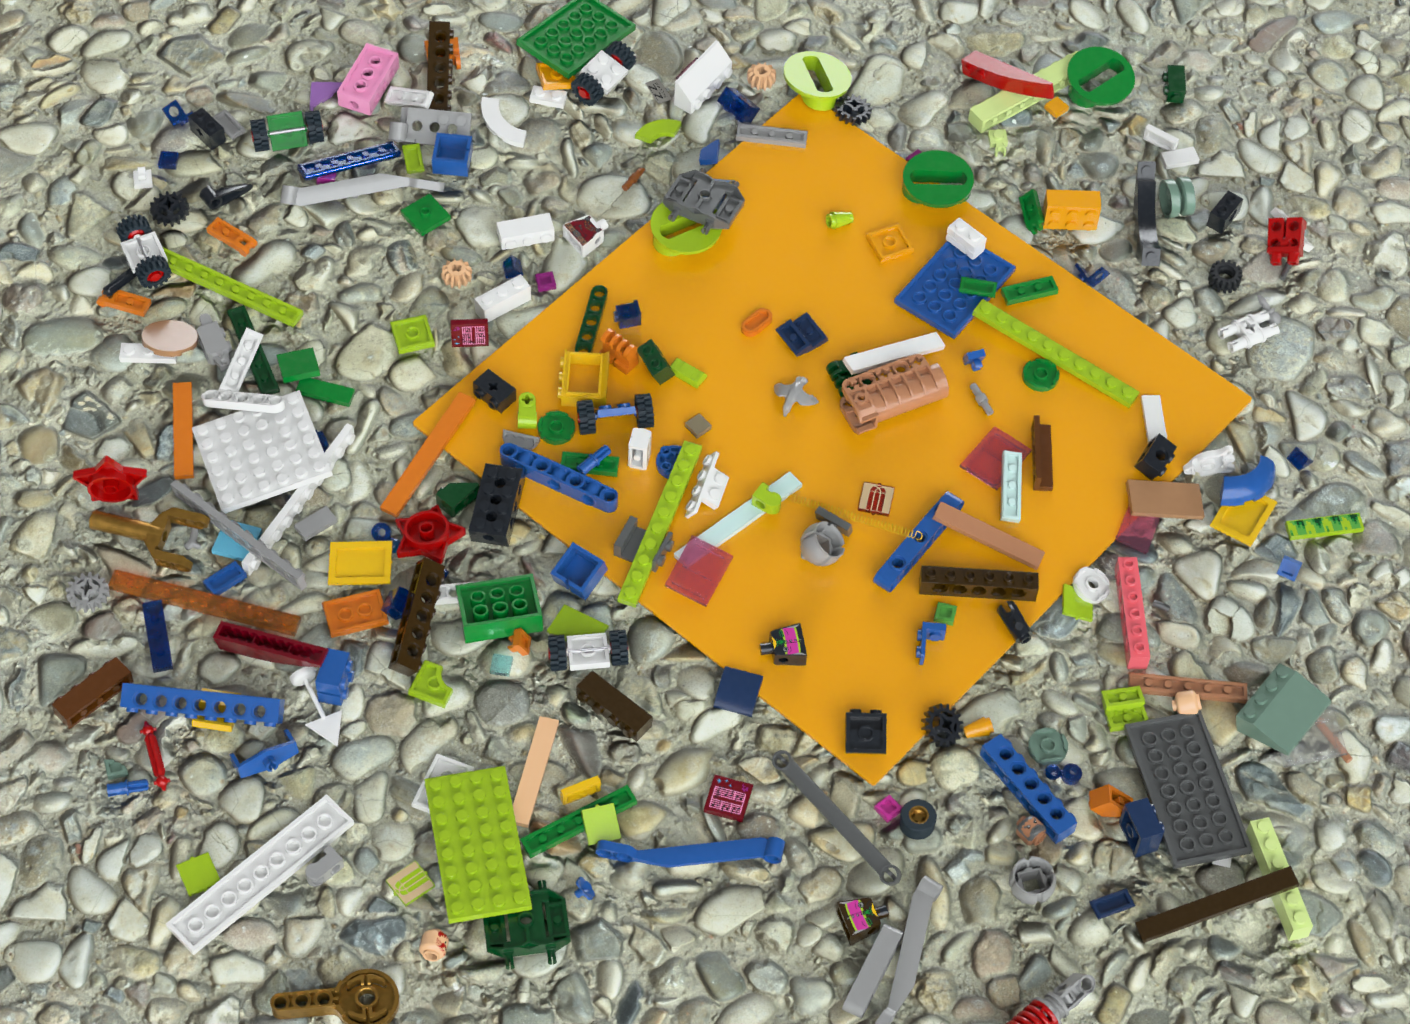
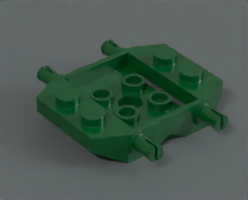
(531, 937)

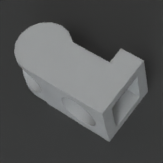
(325, 868)

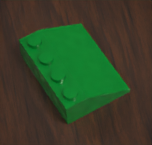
(498, 607)

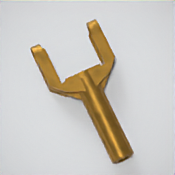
(153, 533)

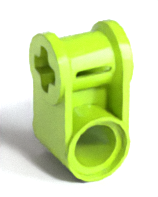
(527, 411)

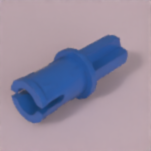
(593, 460)
(127, 787)

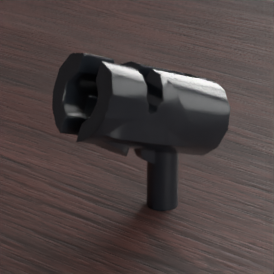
(1015, 623)

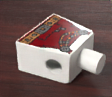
(585, 234)

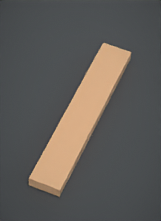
(534, 770)

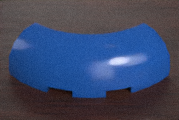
(1250, 486)

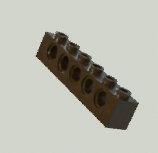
(440, 31)
(978, 583)
(400, 659)

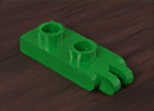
(1032, 211)

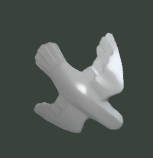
(794, 393)

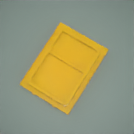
(1245, 520)
(360, 563)

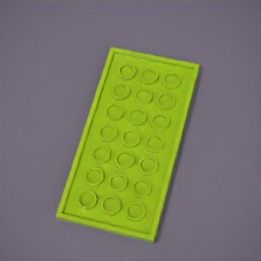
(477, 844)

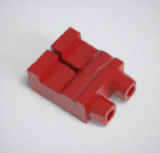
(1286, 239)

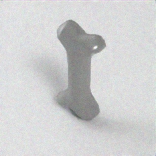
(192, 542)

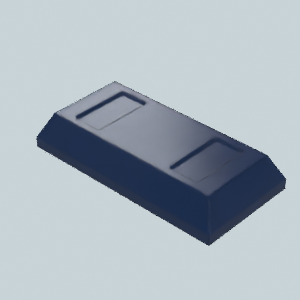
(1112, 903)

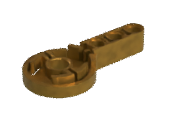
(344, 1002)

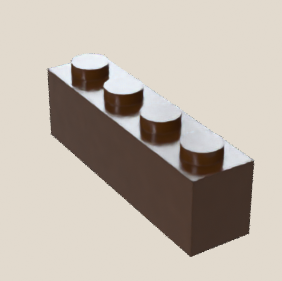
(92, 692)

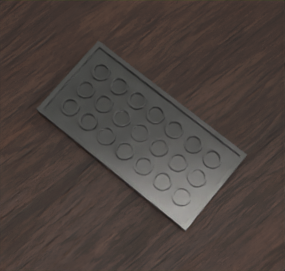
(1187, 789)

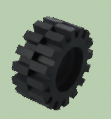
(1221, 283)

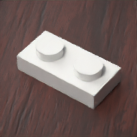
(551, 98)

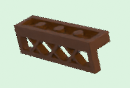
(1041, 455)

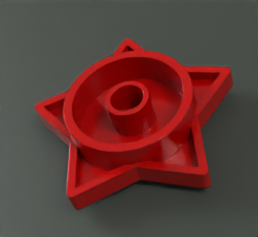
(111, 481)
(427, 534)

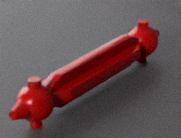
(154, 756)

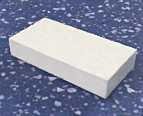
(1160, 138)
(1179, 158)

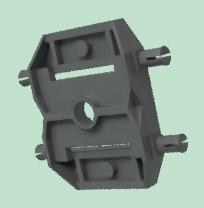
(686, 200)

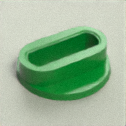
(1090, 63)
(937, 167)

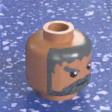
(1031, 830)

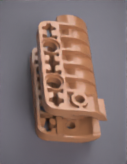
(891, 394)

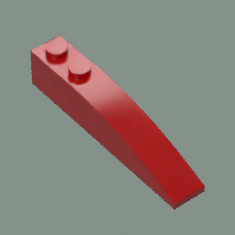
(1005, 76)

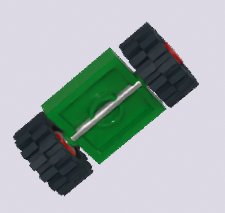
(287, 131)

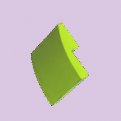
(1123, 707)

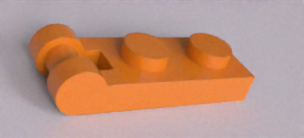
(231, 236)
(126, 302)

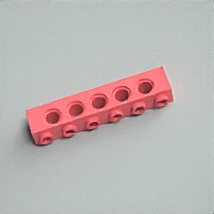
(1132, 613)

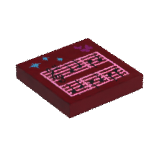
(469, 332)
(728, 798)

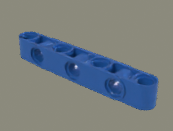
(560, 477)
(910, 549)

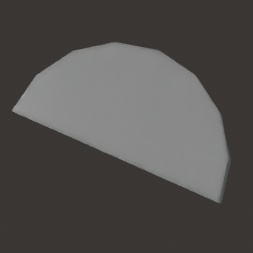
(522, 440)

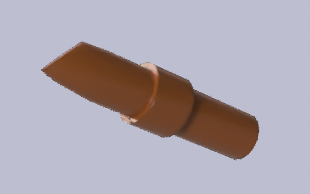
(633, 179)

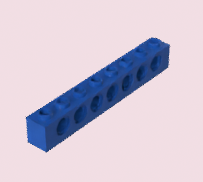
(131, 701)

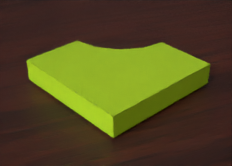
(430, 686)

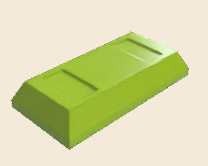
(413, 158)
(688, 373)

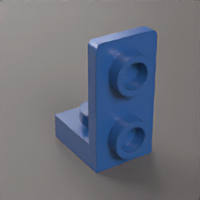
(930, 631)

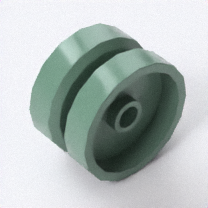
(1177, 197)

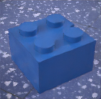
(452, 154)
(579, 571)
(334, 677)

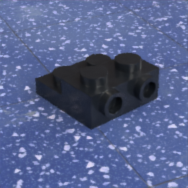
(865, 732)

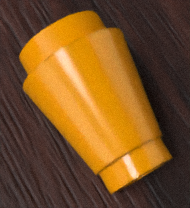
(979, 728)

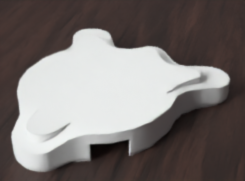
(1211, 462)

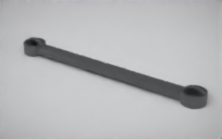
(836, 817)

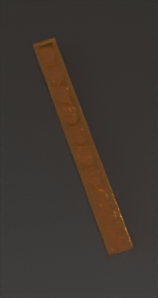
(205, 602)

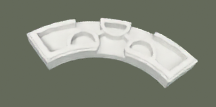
(498, 125)

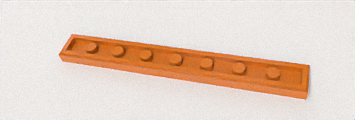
(427, 454)

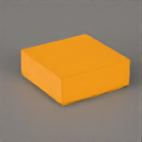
(1056, 107)

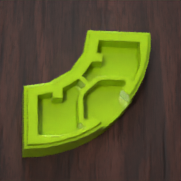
(657, 129)

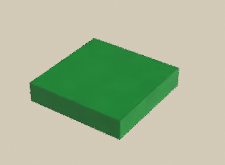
(298, 365)

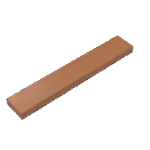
(988, 535)
(1207, 689)

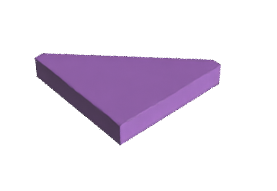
(322, 92)

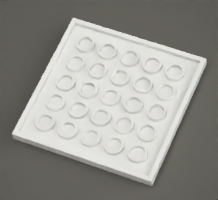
(261, 453)

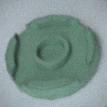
(1047, 746)

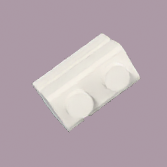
(966, 238)
(639, 448)

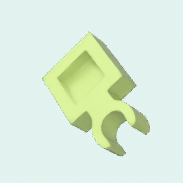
(998, 140)

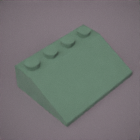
(1282, 710)

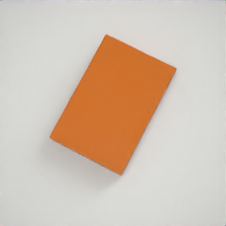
(355, 613)

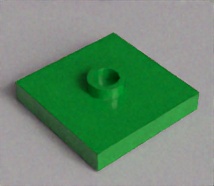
(425, 214)

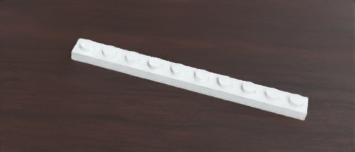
(298, 499)

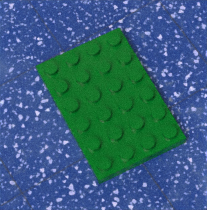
(575, 35)

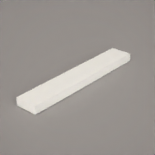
(887, 354)

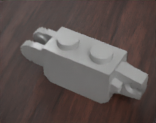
(213, 342)

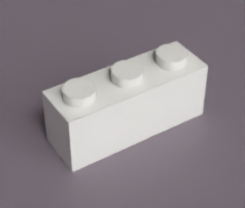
(525, 231)
(503, 298)

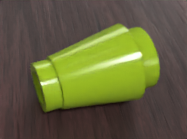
(838, 219)

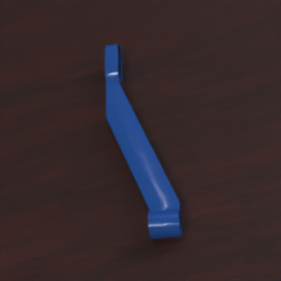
(769, 849)

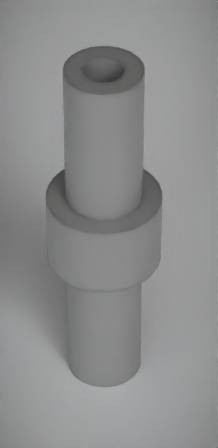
(981, 399)

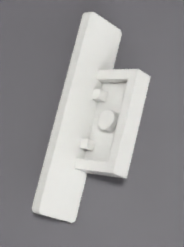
(709, 487)

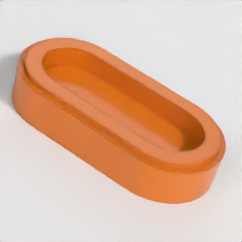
(756, 322)

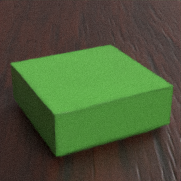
(945, 613)

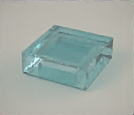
(501, 665)

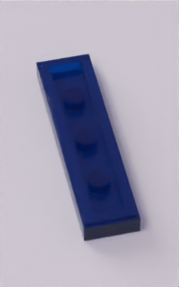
(157, 636)

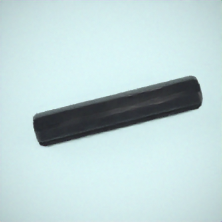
(119, 282)

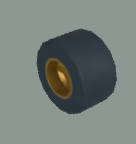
(923, 814)

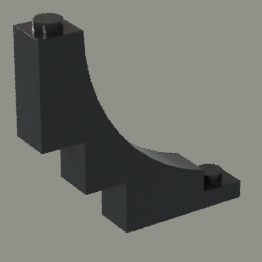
(1147, 246)

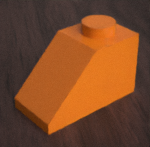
(1108, 801)

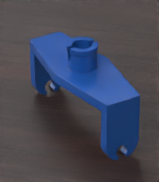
(267, 758)

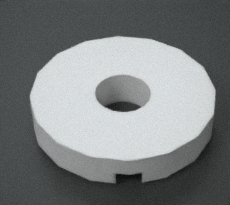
(1087, 593)

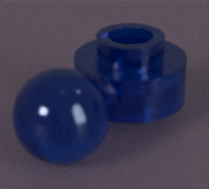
(387, 537)
(1053, 772)

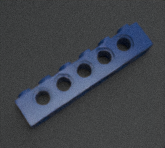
(1055, 828)

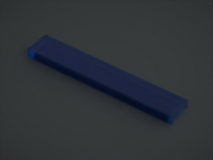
(348, 160)

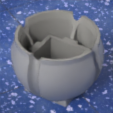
(821, 544)
(1028, 870)

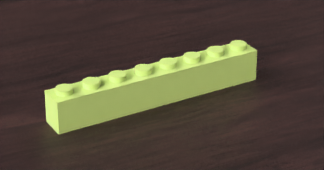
(1007, 104)

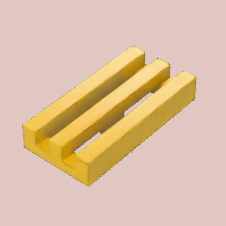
(580, 790)

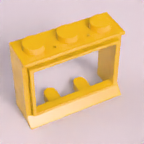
(584, 358)

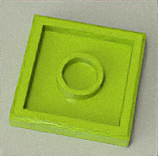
(412, 334)

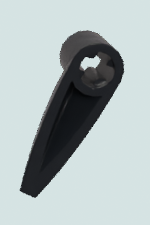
(220, 196)

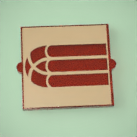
(876, 499)

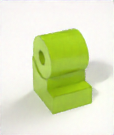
(765, 500)

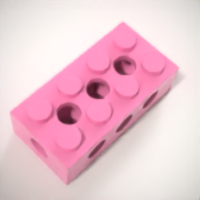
(368, 79)

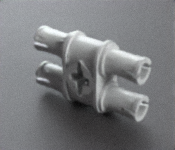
(1248, 331)

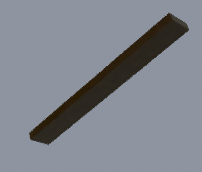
(1217, 904)

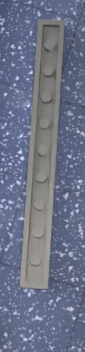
(242, 537)

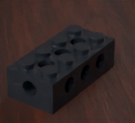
(496, 505)

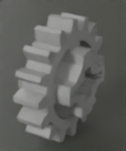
(89, 591)

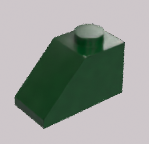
(456, 497)

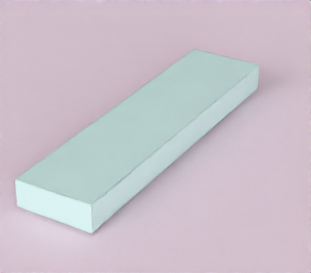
(1011, 486)

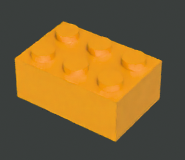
(1071, 209)

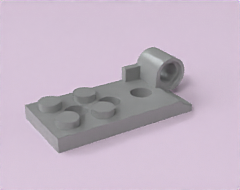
(404, 131)

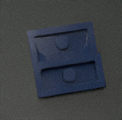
(802, 334)
(738, 691)

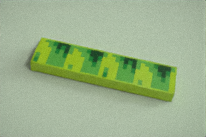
(1324, 526)

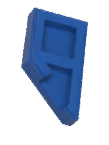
(710, 153)

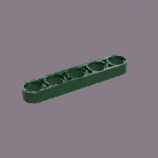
(592, 315)

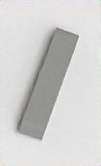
(873, 970)

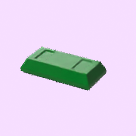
(977, 287)

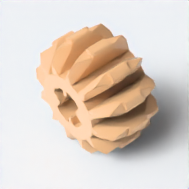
(761, 76)
(456, 273)

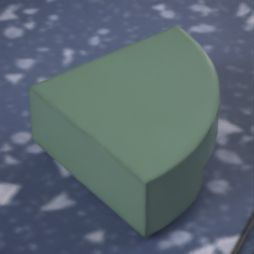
(115, 769)

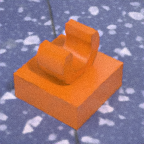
(521, 642)

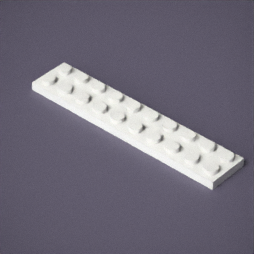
(259, 874)

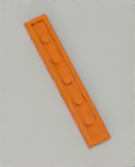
(183, 430)

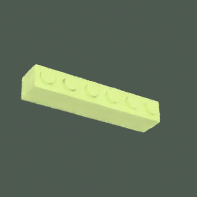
(1271, 859)

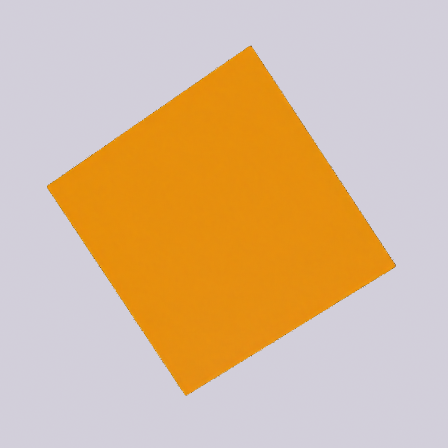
(791, 263)

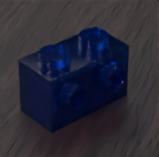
(738, 104)

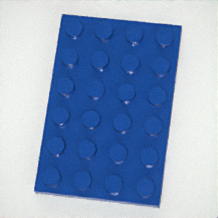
(935, 289)

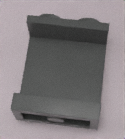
(630, 540)

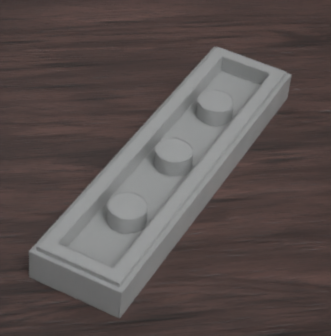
(771, 135)

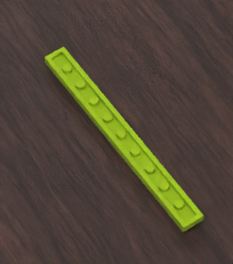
(233, 289)
(1056, 353)
(659, 524)

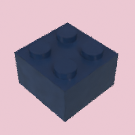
(1141, 827)

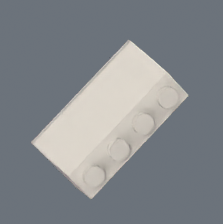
(702, 78)

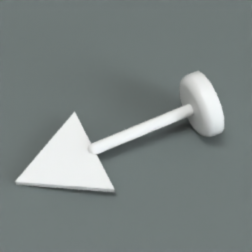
(326, 726)

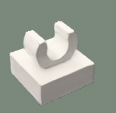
(142, 178)

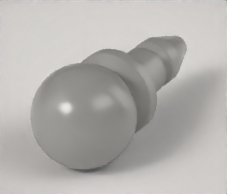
(1275, 317)

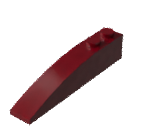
(268, 646)

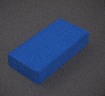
(225, 579)

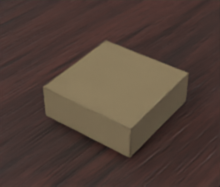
(698, 425)

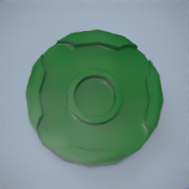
(1040, 375)
(556, 428)

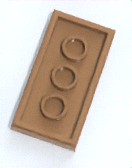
(1165, 499)

